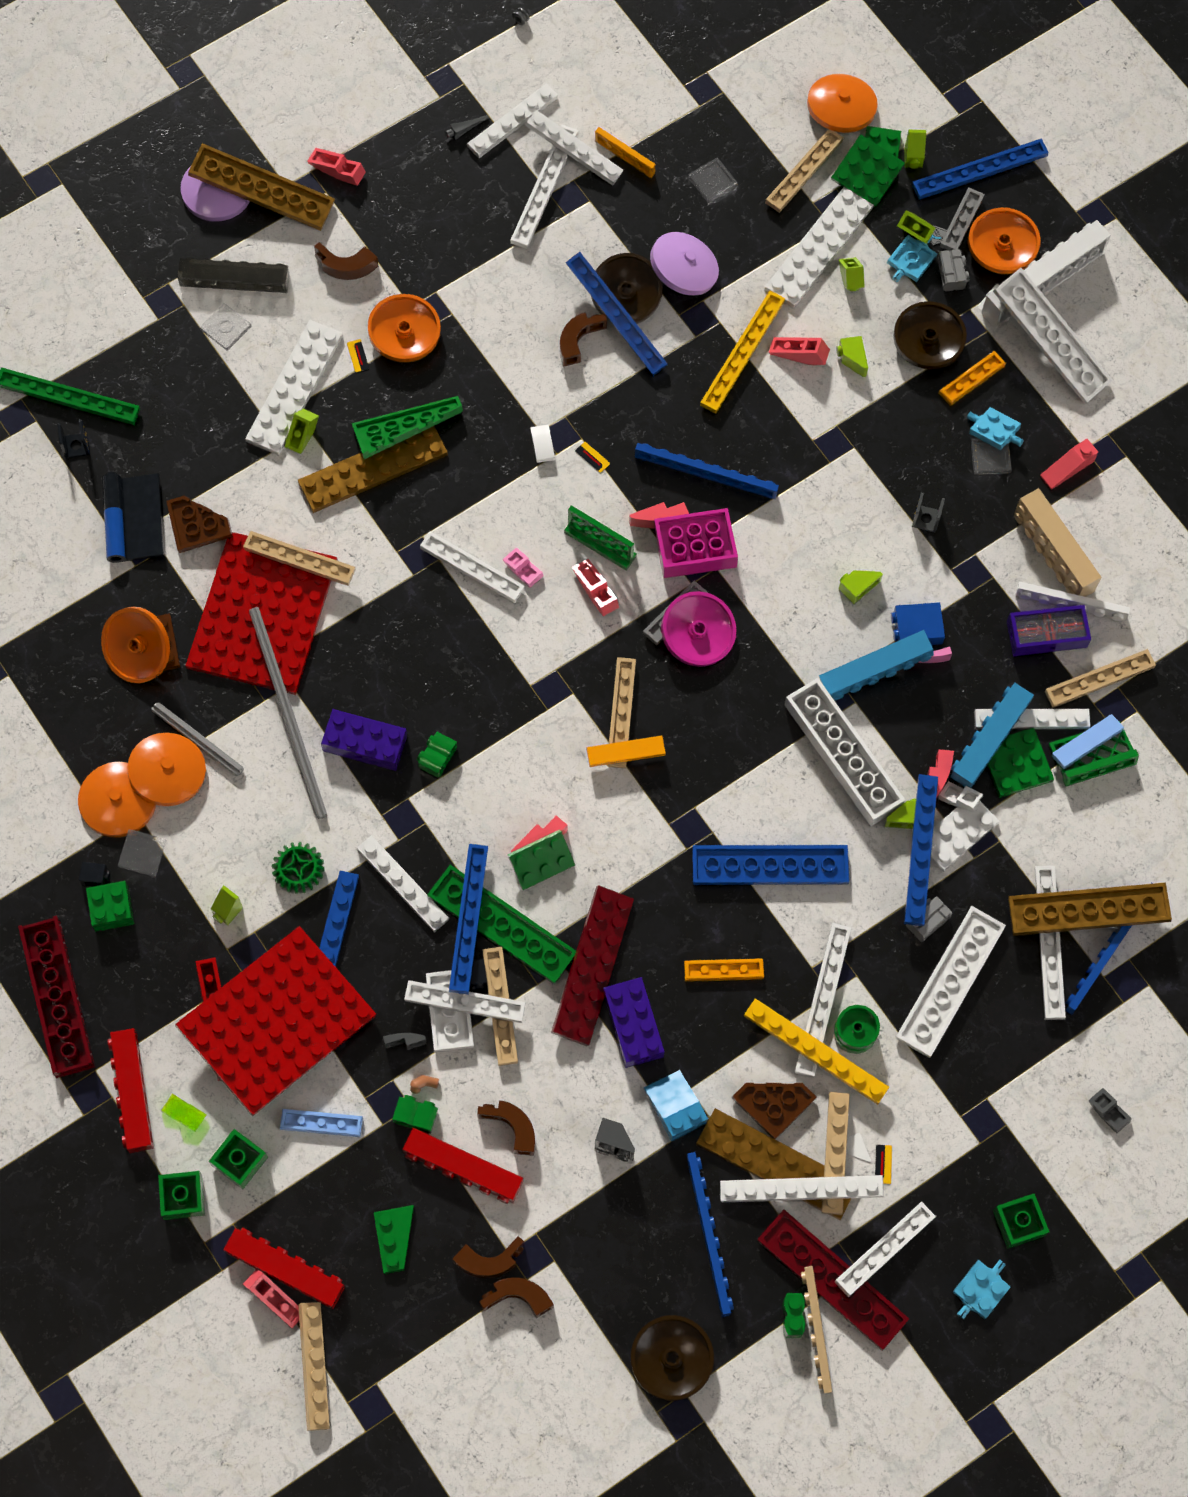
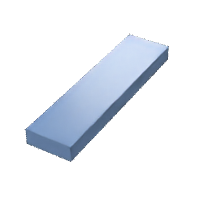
(1087, 741)
(321, 1123)

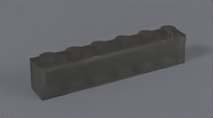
(233, 275)

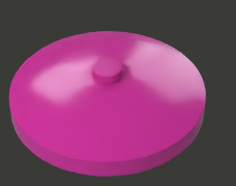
(698, 629)

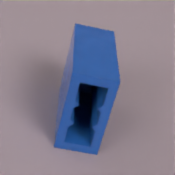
(918, 617)

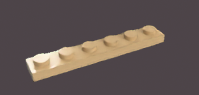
(804, 170)
(299, 558)
(1100, 678)
(622, 703)
(498, 987)
(836, 1145)
(818, 1338)
(313, 1366)

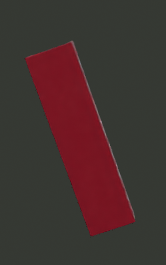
(56, 997)

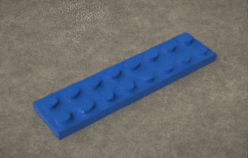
(770, 864)

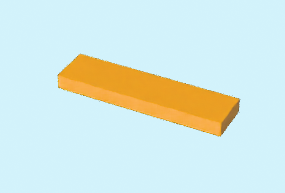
(625, 152)
(972, 378)
(625, 751)
(724, 970)

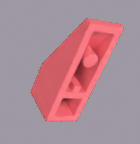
(803, 350)
(1070, 464)
(273, 1297)

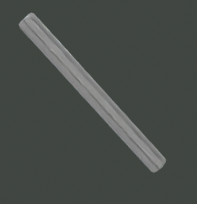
(197, 739)

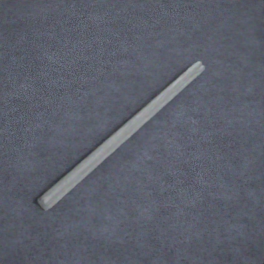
(288, 713)

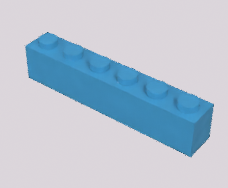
(877, 665)
(991, 736)

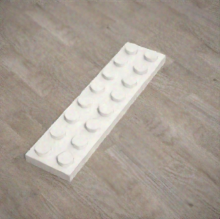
(819, 246)
(1052, 335)
(294, 386)
(950, 982)

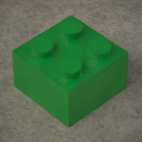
(110, 906)
(238, 1159)
(181, 1195)
(1020, 1221)

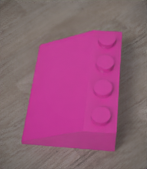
(696, 543)

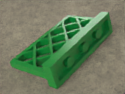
(600, 538)
(1102, 765)

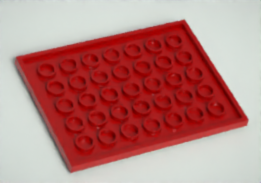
(289, 607)
(275, 1020)

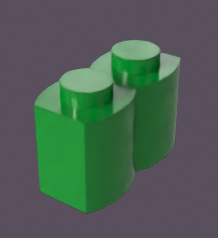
(437, 754)
(415, 1114)
(794, 1321)

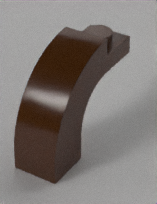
(346, 267)
(574, 331)
(516, 1120)
(485, 1267)
(522, 1289)

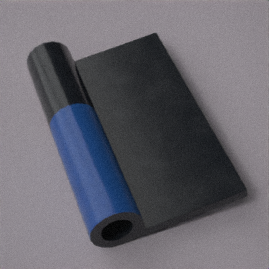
(132, 517)

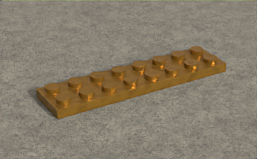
(261, 187)
(359, 474)
(1089, 909)
(758, 1153)

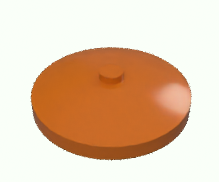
(842, 103)
(1004, 240)
(404, 328)
(135, 644)
(166, 769)
(111, 803)

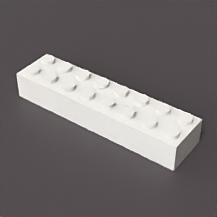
(1055, 267)
(844, 752)

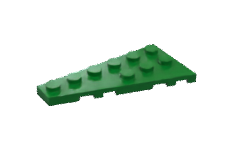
(389, 429)

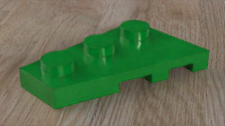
(393, 1234)

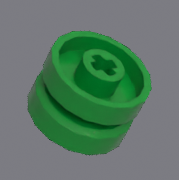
(861, 1018)

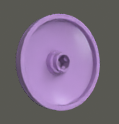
(209, 201)
(684, 263)

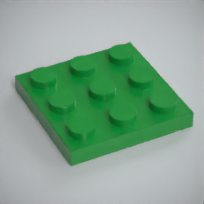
(867, 170)
(1019, 764)

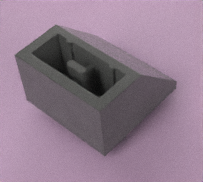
(614, 1140)

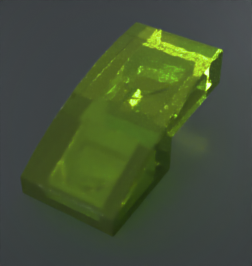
(183, 1112)

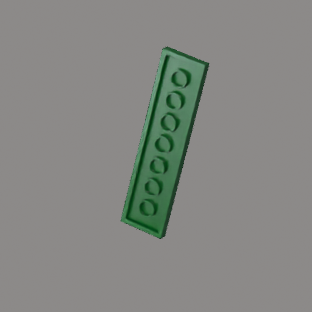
(507, 928)

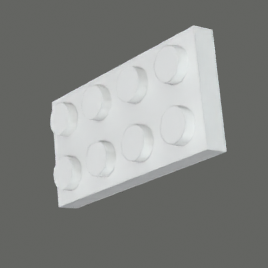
(959, 833)
(449, 1028)

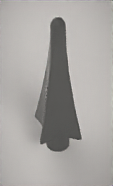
(460, 128)

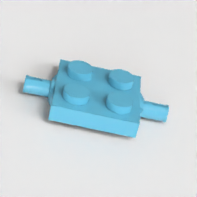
(911, 258)
(995, 428)
(981, 1289)

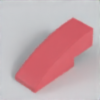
(337, 166)
(646, 517)
(596, 587)
(942, 768)
(539, 832)

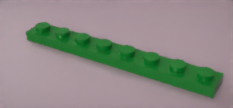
(68, 396)

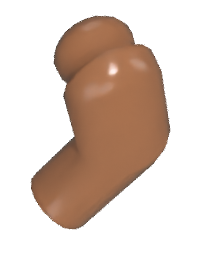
(422, 1081)

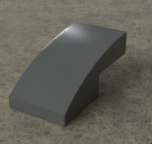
(412, 1040)
(1109, 1111)

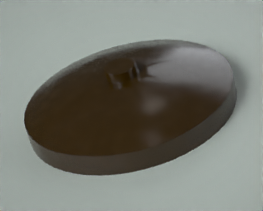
(632, 283)
(929, 335)
(672, 1358)

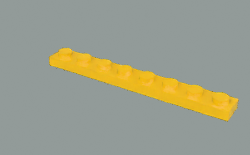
(742, 352)
(816, 1051)

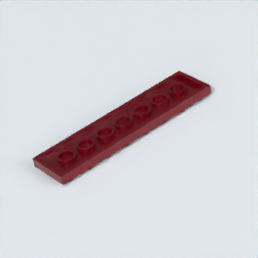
(592, 966)
(863, 1309)

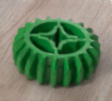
(290, 869)

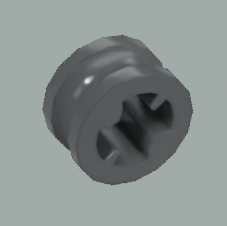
(520, 16)

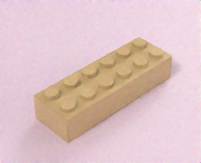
(1056, 544)

